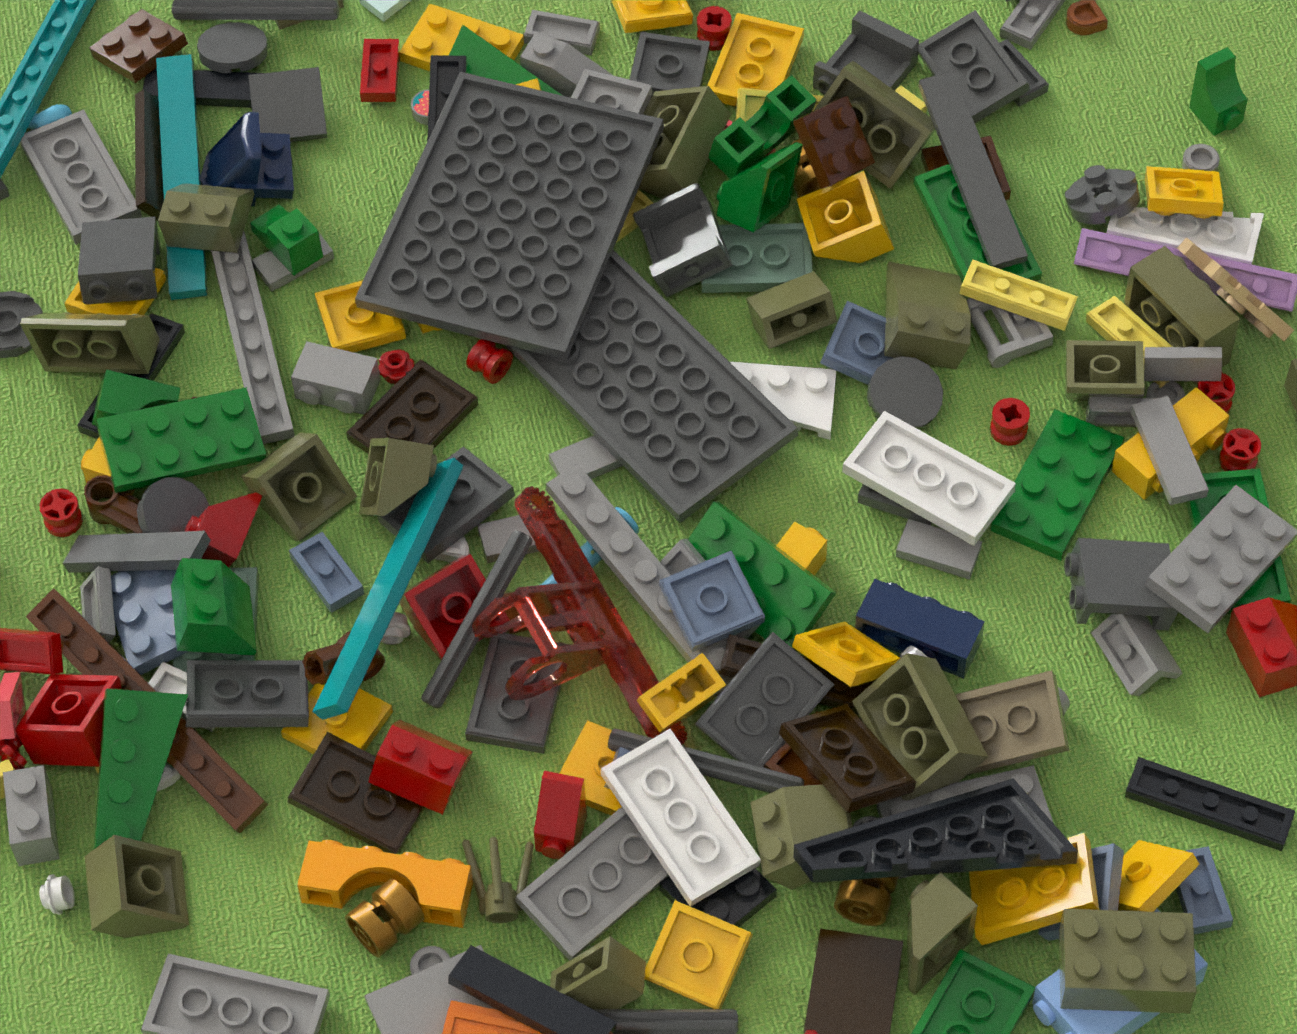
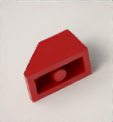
(226, 526)
(559, 814)

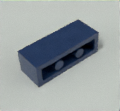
(905, 619)

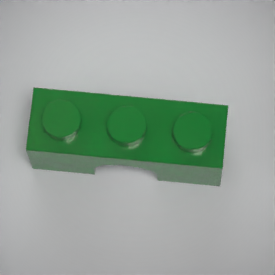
(773, 123)

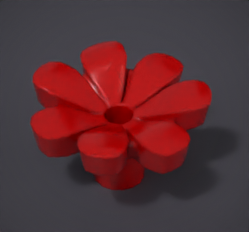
(10, 750)

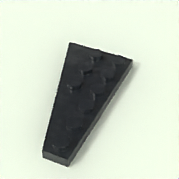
(961, 833)

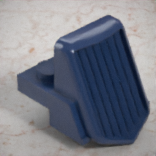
(251, 161)

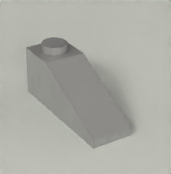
(556, 63)

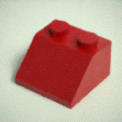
(442, 602)
(1266, 643)
(66, 720)
(419, 766)

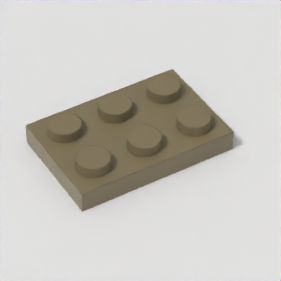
(1017, 720)

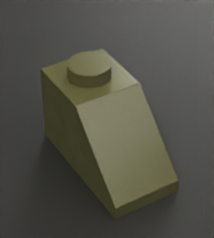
(602, 976)

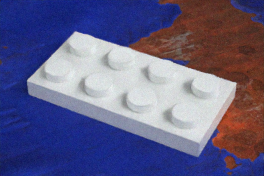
(929, 478)
(680, 817)

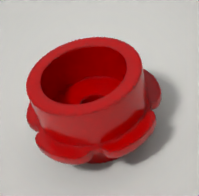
(393, 373)

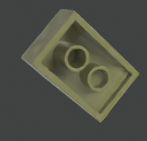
(926, 316)

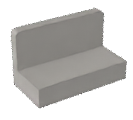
(1135, 651)

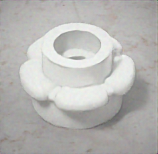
(397, 629)
(57, 894)

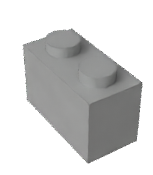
(335, 378)
(31, 815)

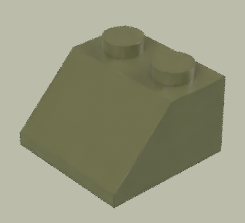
(205, 217)
(1104, 369)
(394, 474)
(300, 485)
(790, 818)
(135, 888)
(937, 928)

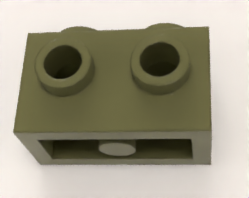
(791, 309)

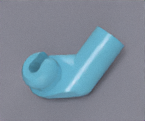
(49, 115)

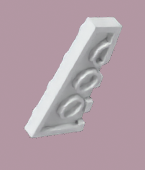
(1216, 236)
(798, 392)

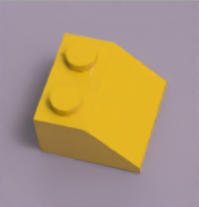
(846, 221)

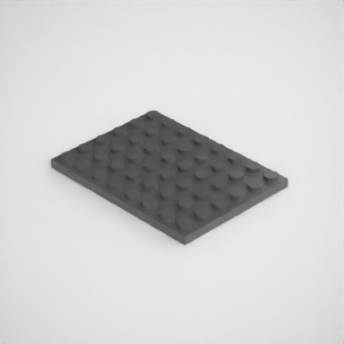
(511, 215)

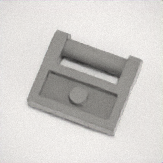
(1023, 333)

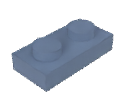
(326, 572)
(1204, 895)

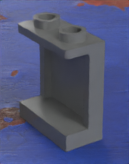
(876, 48)
(683, 239)
(118, 260)
(1112, 578)

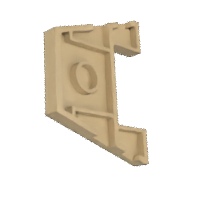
(1236, 294)

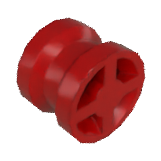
(714, 26)
(489, 360)
(1224, 389)
(1014, 430)
(1242, 443)
(66, 505)

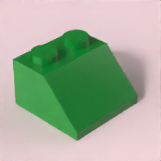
(760, 190)
(212, 609)

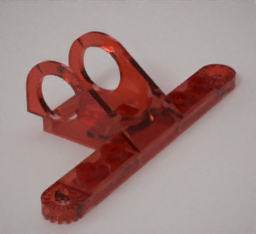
(575, 606)

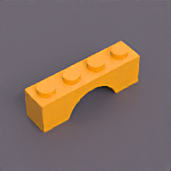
(338, 872)

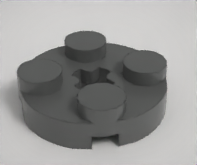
(1102, 194)

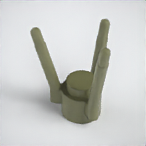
(499, 901)

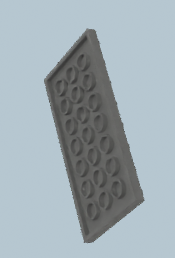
(660, 395)

